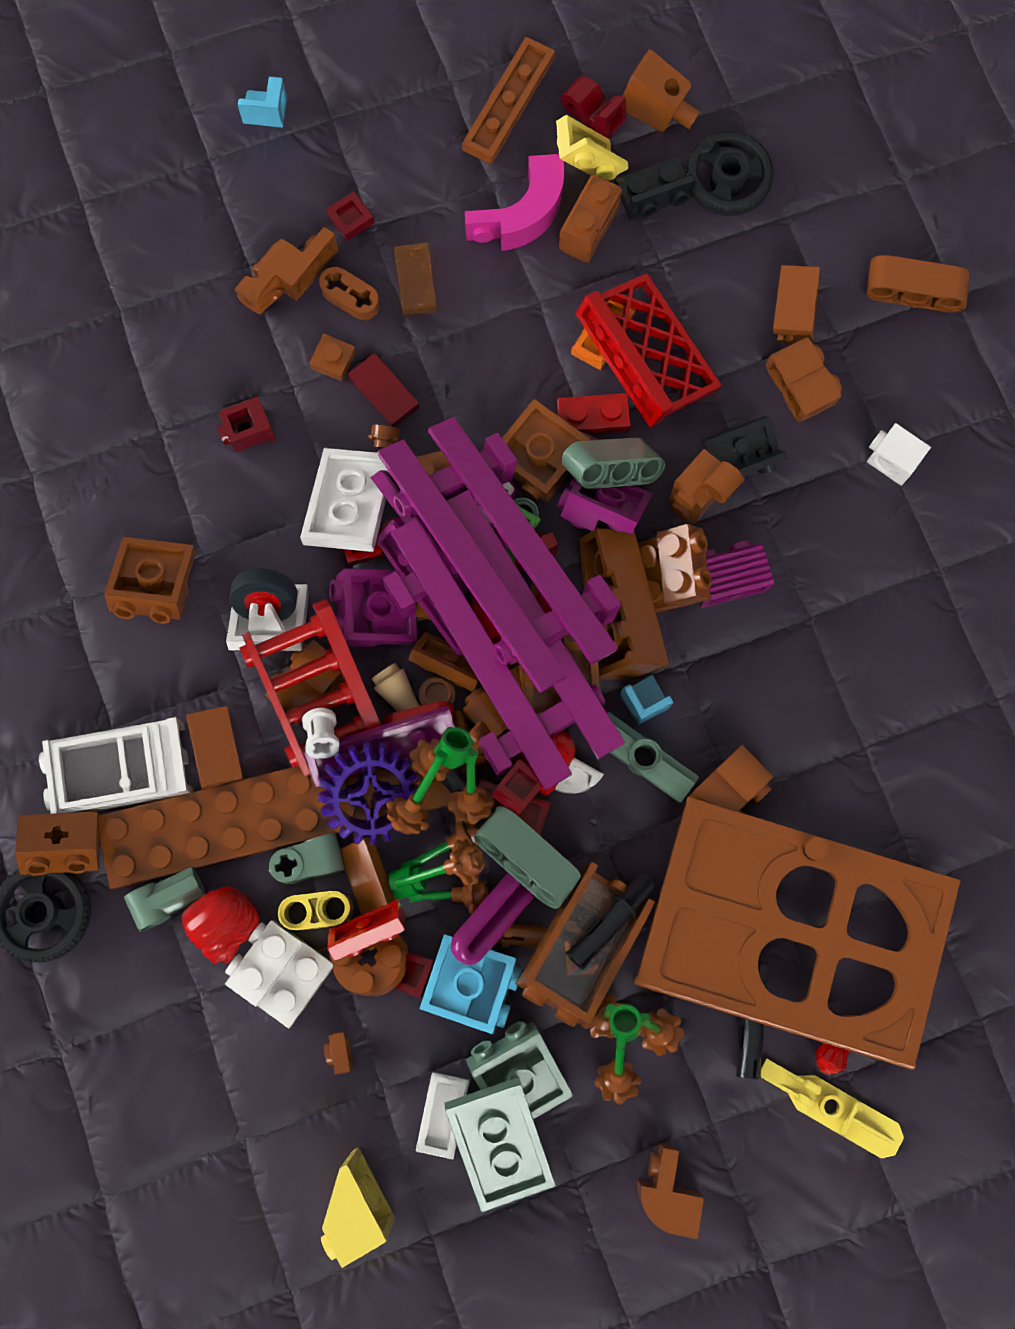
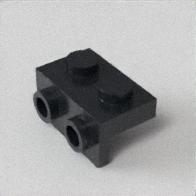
(747, 447)

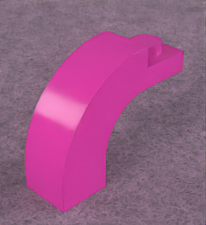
(529, 216)

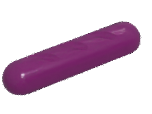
(490, 920)

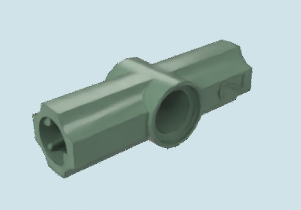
(664, 772)

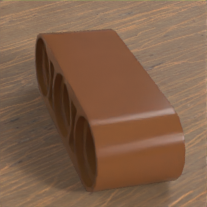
(918, 283)

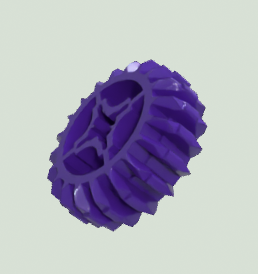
(383, 791)

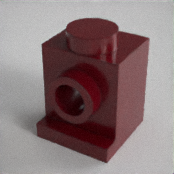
(245, 414)

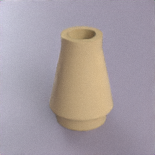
(395, 688)

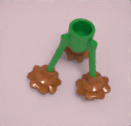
(432, 762)
(464, 862)
(625, 1023)

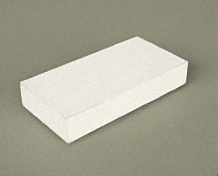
(435, 1130)

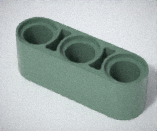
(613, 463)
(527, 857)

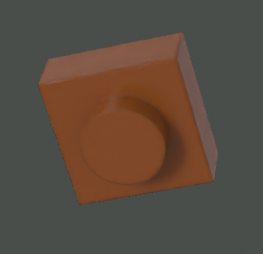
(332, 357)
(339, 1052)

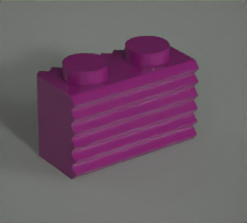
(738, 573)

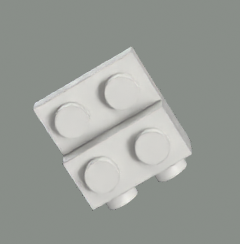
(278, 972)

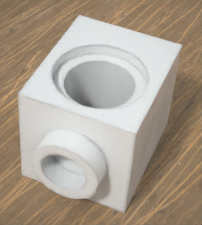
(897, 453)

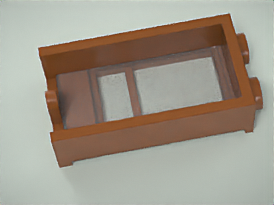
(552, 975)

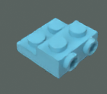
(473, 992)

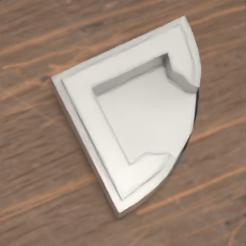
(581, 780)

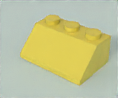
(357, 1213)

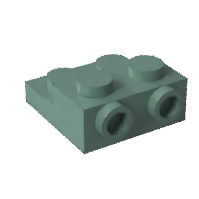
(521, 1056)

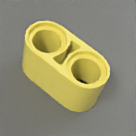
(316, 910)

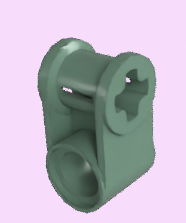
(314, 860)

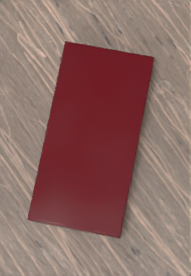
(383, 390)

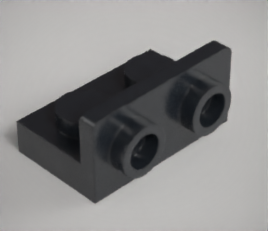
(655, 188)

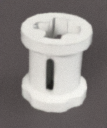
(320, 733)

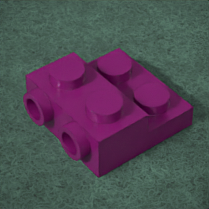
(616, 506)
(368, 612)

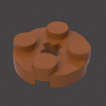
(375, 979)

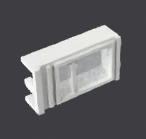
(115, 768)

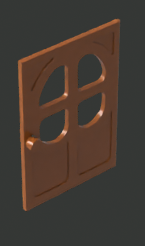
(723, 910)

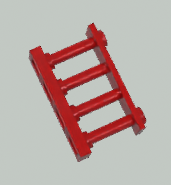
(336, 658)

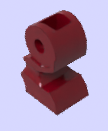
(586, 101)
(517, 788)

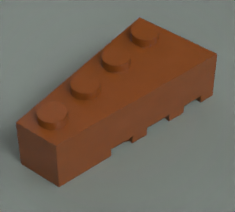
(636, 625)

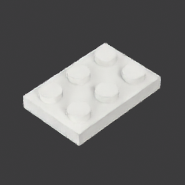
(345, 502)

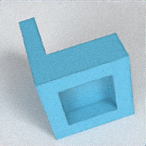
(265, 107)
(645, 700)

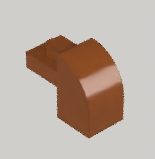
(669, 1207)

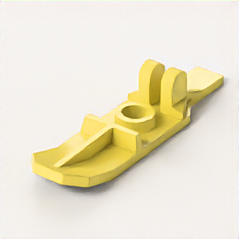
(850, 1119)

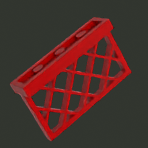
(628, 357)

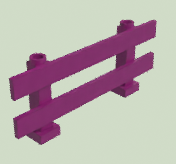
(484, 477)
(528, 731)

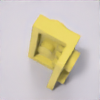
(587, 149)

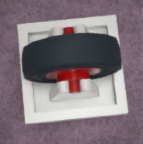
(265, 606)

